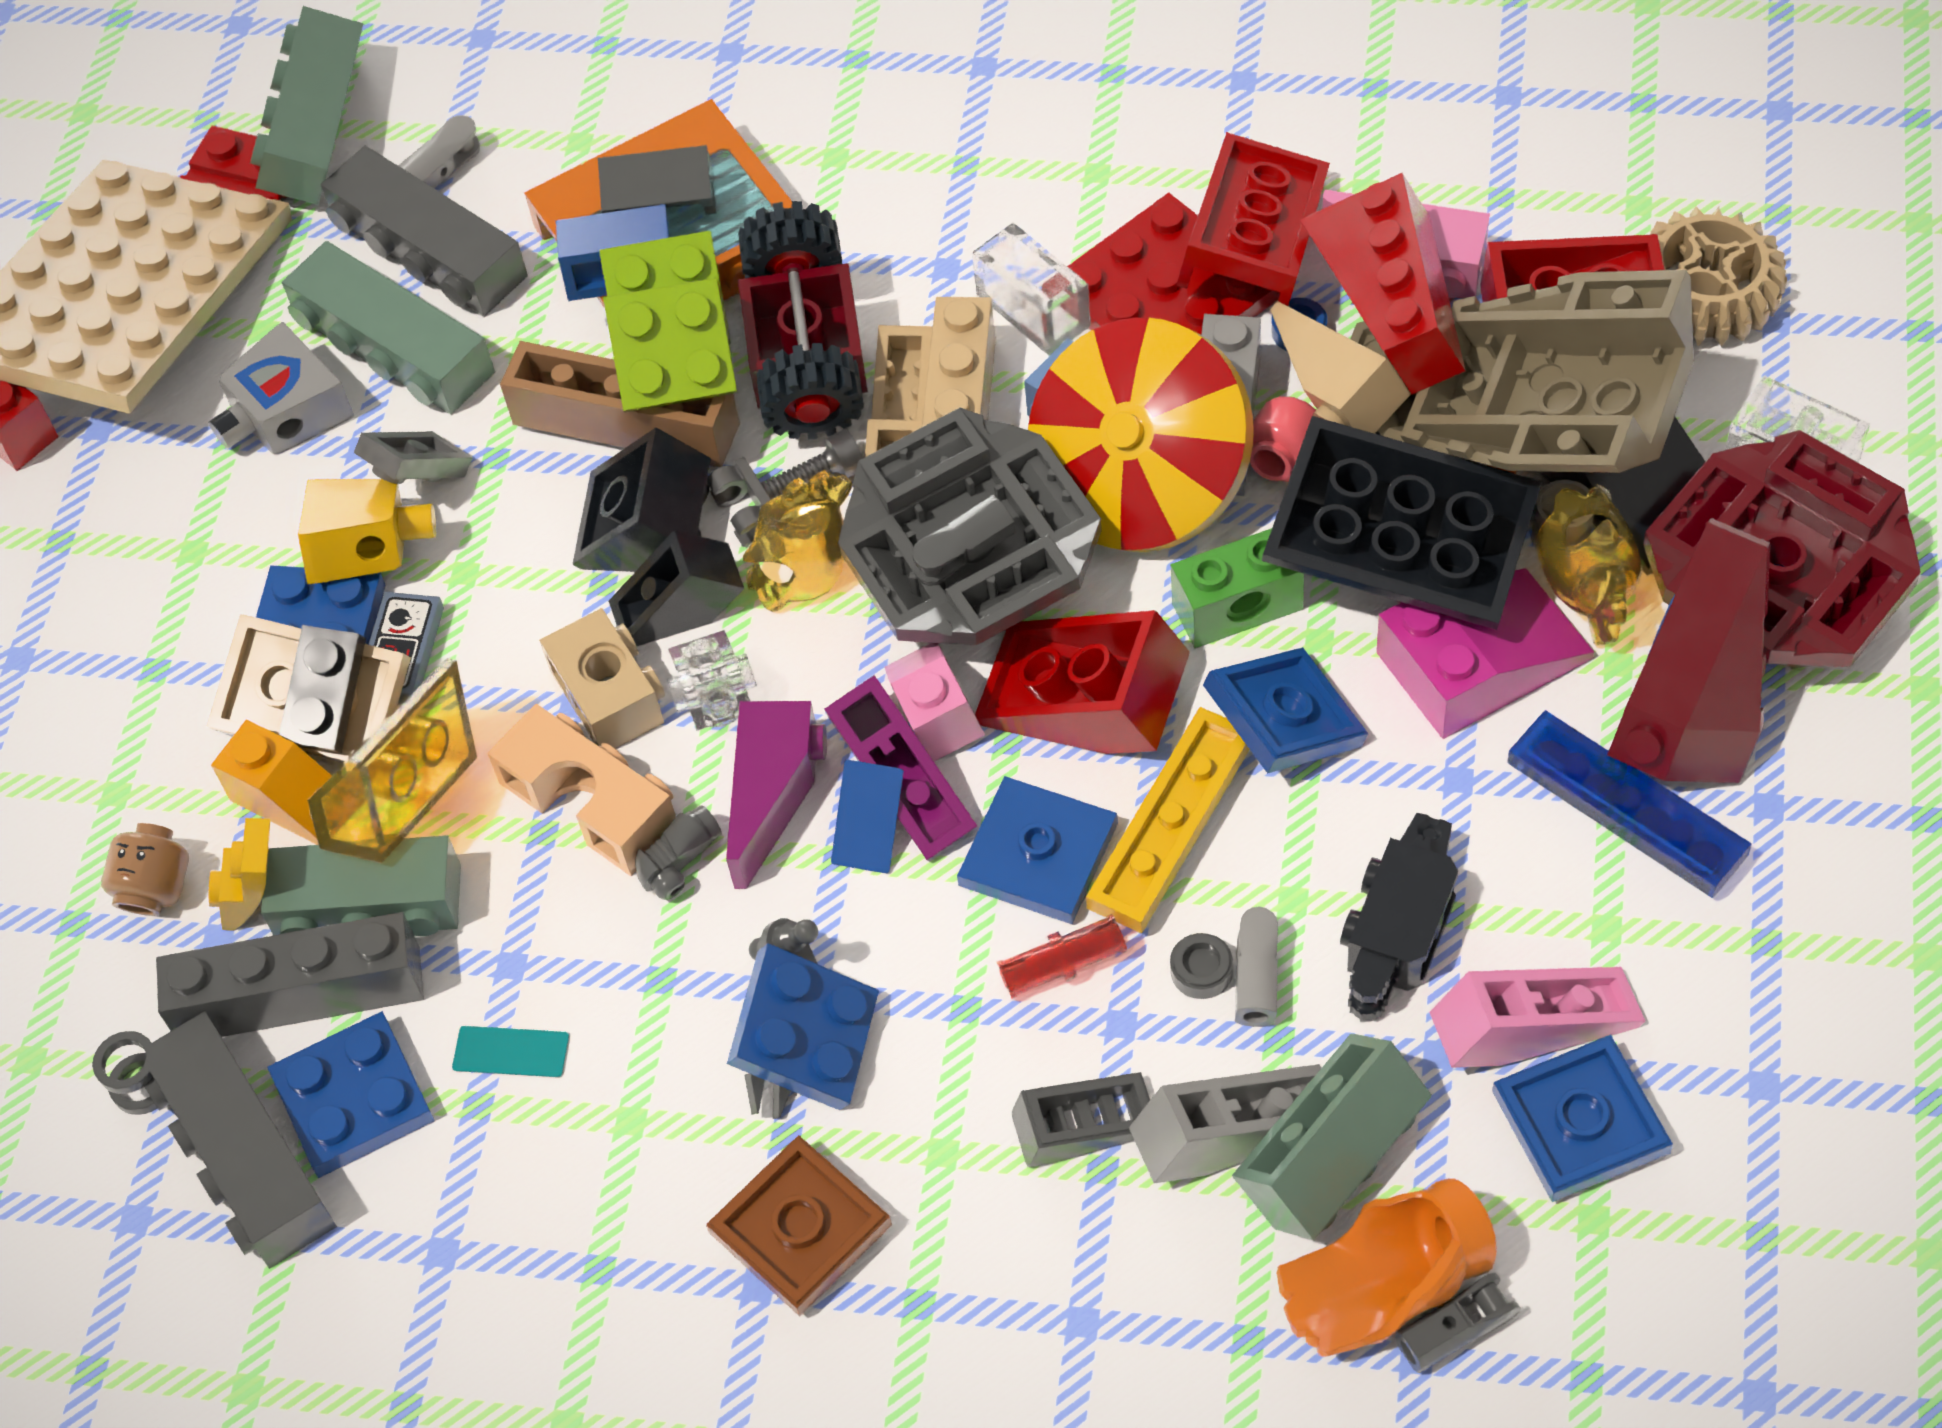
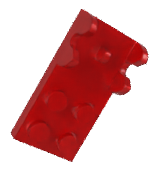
(1253, 215)

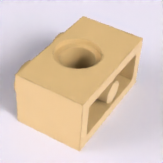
(608, 709)

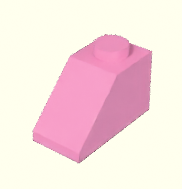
(933, 701)

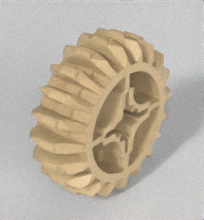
(1717, 257)

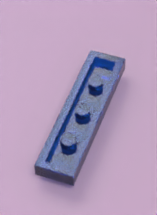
(1629, 804)

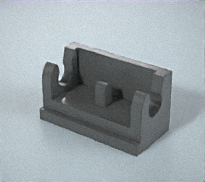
(657, 178)

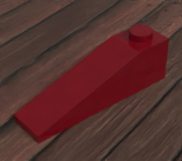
(1702, 682)

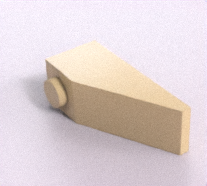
(1338, 374)

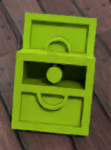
(667, 321)

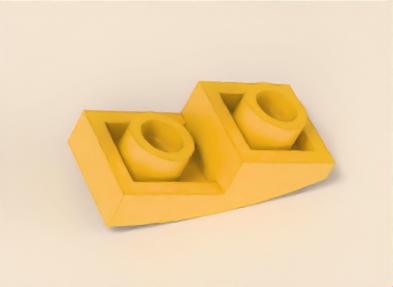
(243, 875)

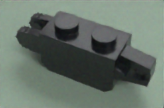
(1401, 917)

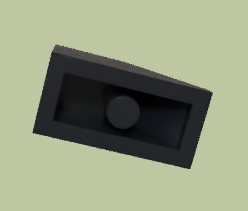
(677, 588)

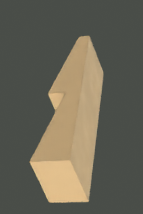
(898, 384)

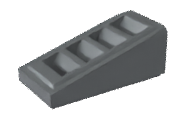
(1051, 1102)

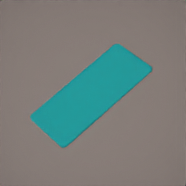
(510, 1051)

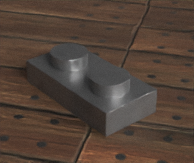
(412, 456)

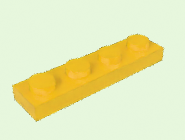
(1168, 821)

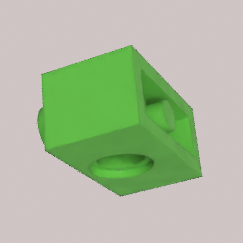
(1232, 590)

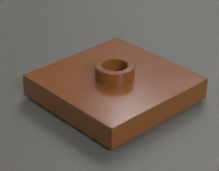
(799, 1225)

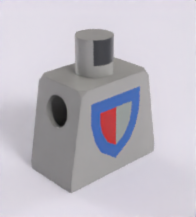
(279, 394)

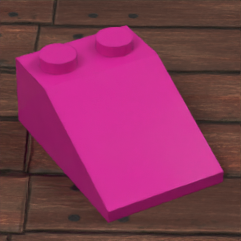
(1469, 670)

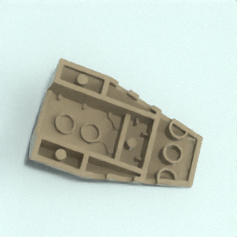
(1559, 375)

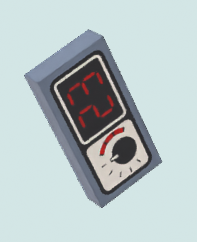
(410, 627)

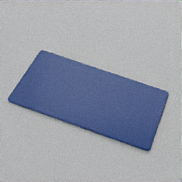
(867, 816)

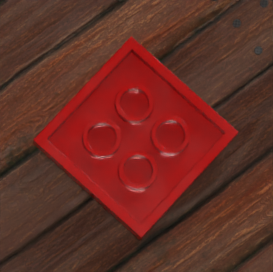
(1139, 267)

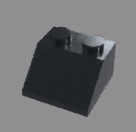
(639, 501)

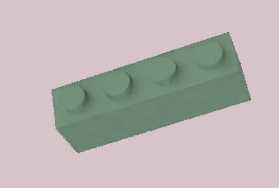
(309, 104)
(388, 328)

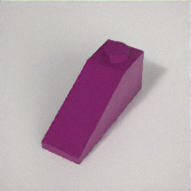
(882, 736)
(770, 778)

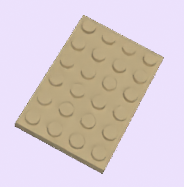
(125, 281)

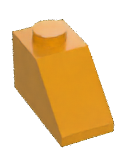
(270, 777)

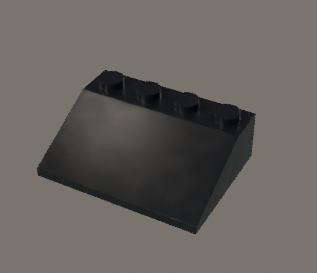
(1403, 522)

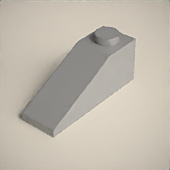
(1214, 1121)

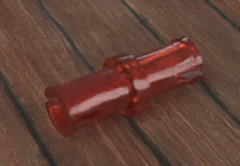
(1061, 956)

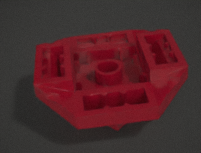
(1826, 521)

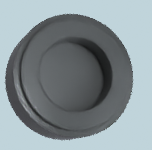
(1201, 965)

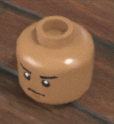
(145, 870)

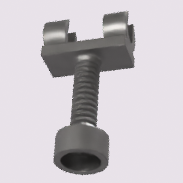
(732, 482)

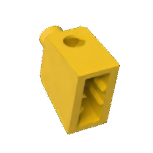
(357, 528)

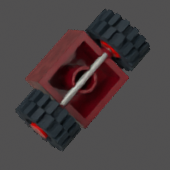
(800, 322)

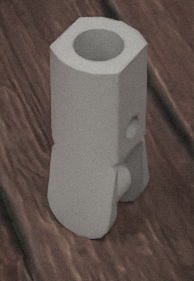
(445, 151)
(1256, 968)

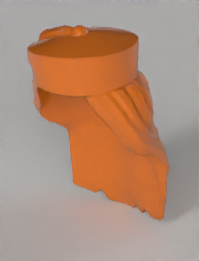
(1388, 1267)

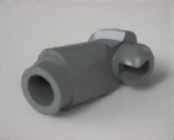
(680, 844)

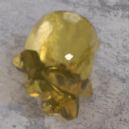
(802, 533)
(1599, 571)

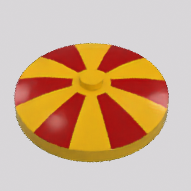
(1147, 429)

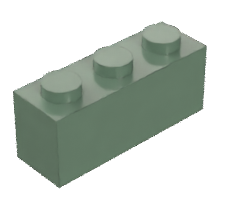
(326, 888)
(1332, 1136)

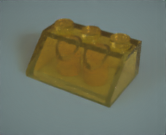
(397, 771)

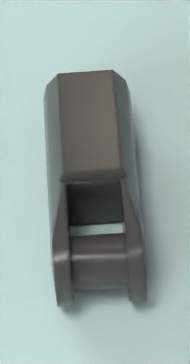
(961, 541)
(1451, 1328)

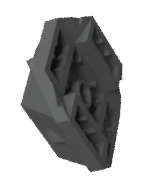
(937, 478)

